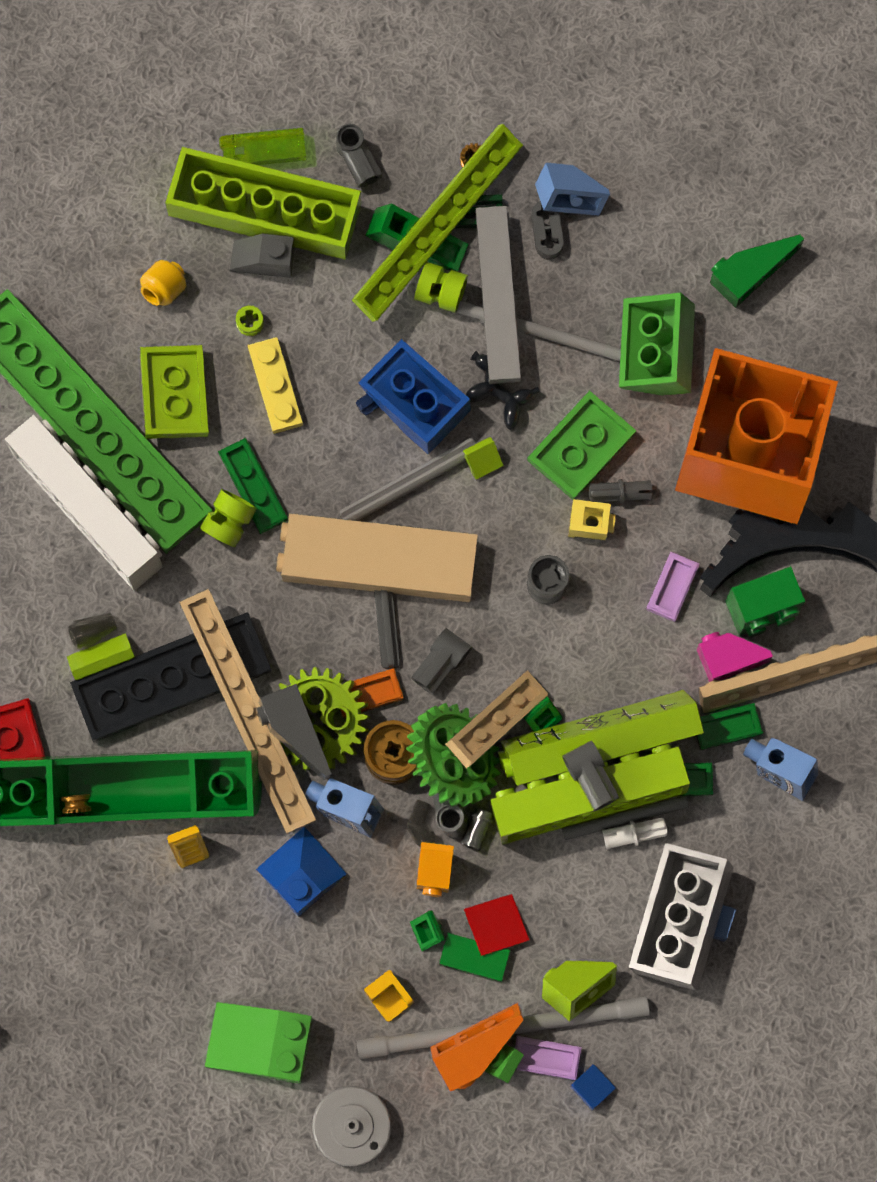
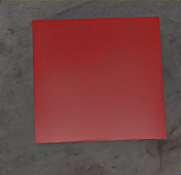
(496, 924)

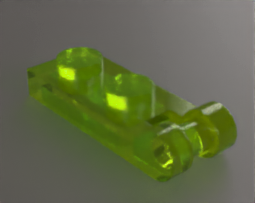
(266, 146)

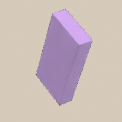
(672, 586)
(548, 1058)

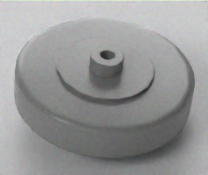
(351, 1126)

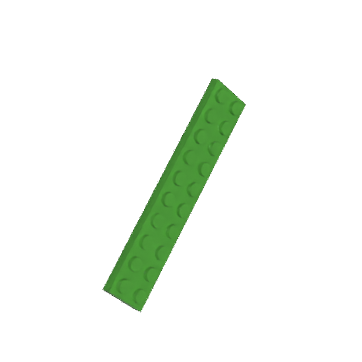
(95, 428)

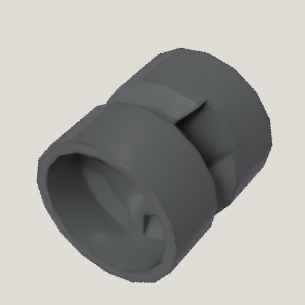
(547, 579)

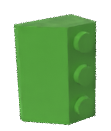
(657, 344)

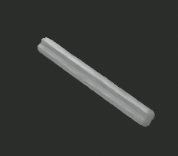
(406, 483)

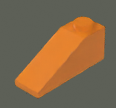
(471, 1051)

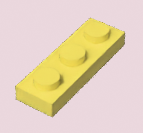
(275, 385)

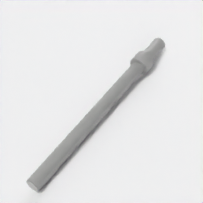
(548, 333)

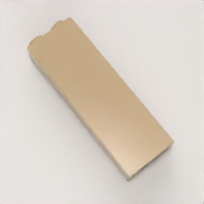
(377, 557)

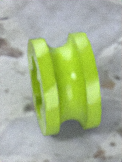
(257, 325)

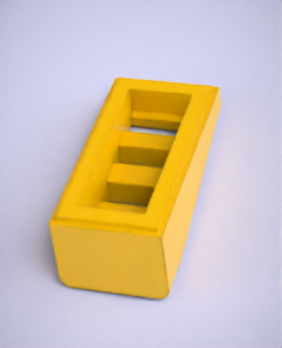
(188, 846)

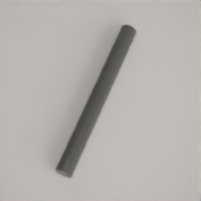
(625, 817)

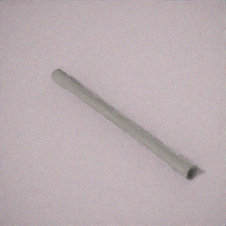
(618, 1010)

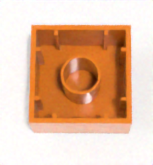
(756, 436)

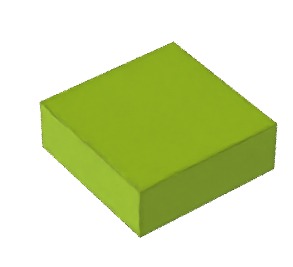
(483, 458)

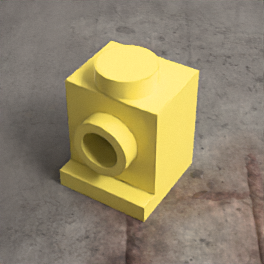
(585, 510)

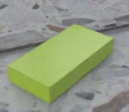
(100, 657)

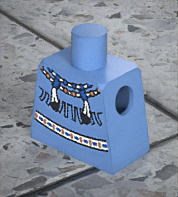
(793, 774)
(356, 808)

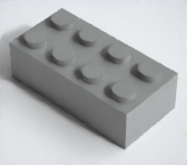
(681, 916)

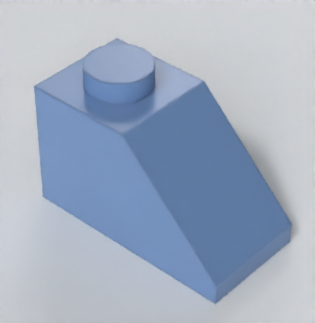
(570, 190)

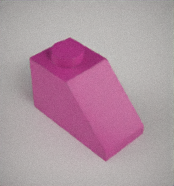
(730, 655)

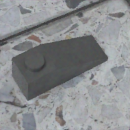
(291, 725)

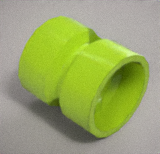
(451, 291)
(227, 519)

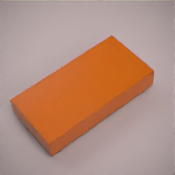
(378, 690)

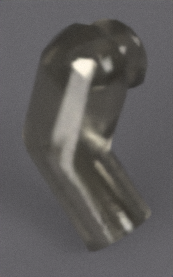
(417, 825)

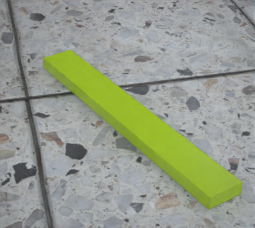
(437, 223)

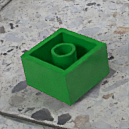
(765, 602)

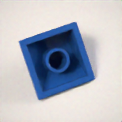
(301, 871)

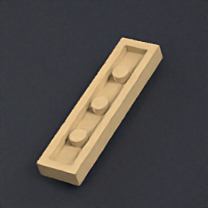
(496, 719)

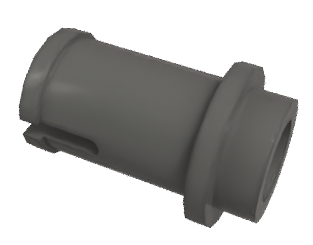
(477, 828)

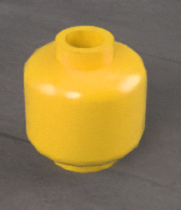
(163, 282)

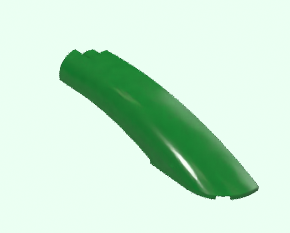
(130, 786)

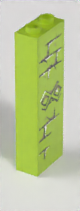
(612, 732)

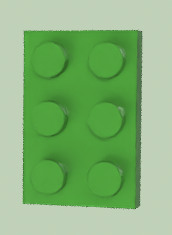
(581, 445)

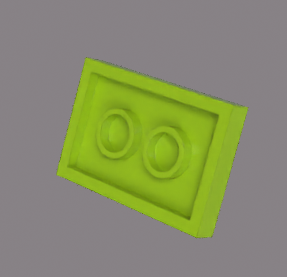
(173, 392)

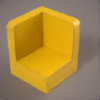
(388, 996)

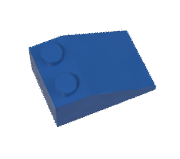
(415, 396)

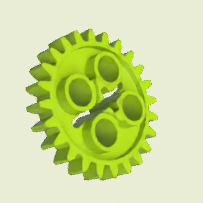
(336, 697)

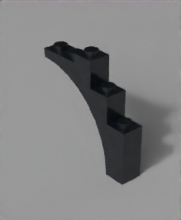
(759, 537)

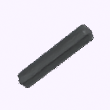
(387, 629)

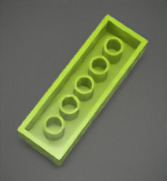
(263, 201)
(563, 802)

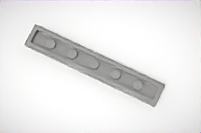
(498, 295)

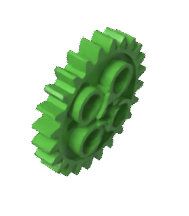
(440, 766)

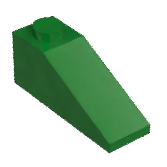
(392, 224)
(750, 268)

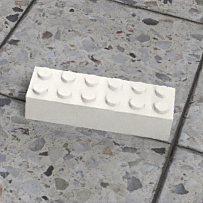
(84, 503)

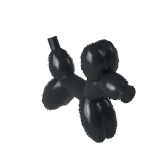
(513, 400)

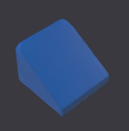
(592, 1087)

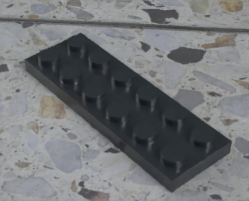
(160, 681)

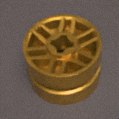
(376, 748)

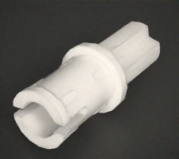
(634, 833)

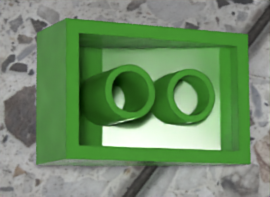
(259, 1042)

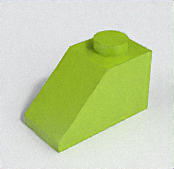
(577, 985)

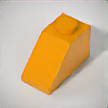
(434, 868)

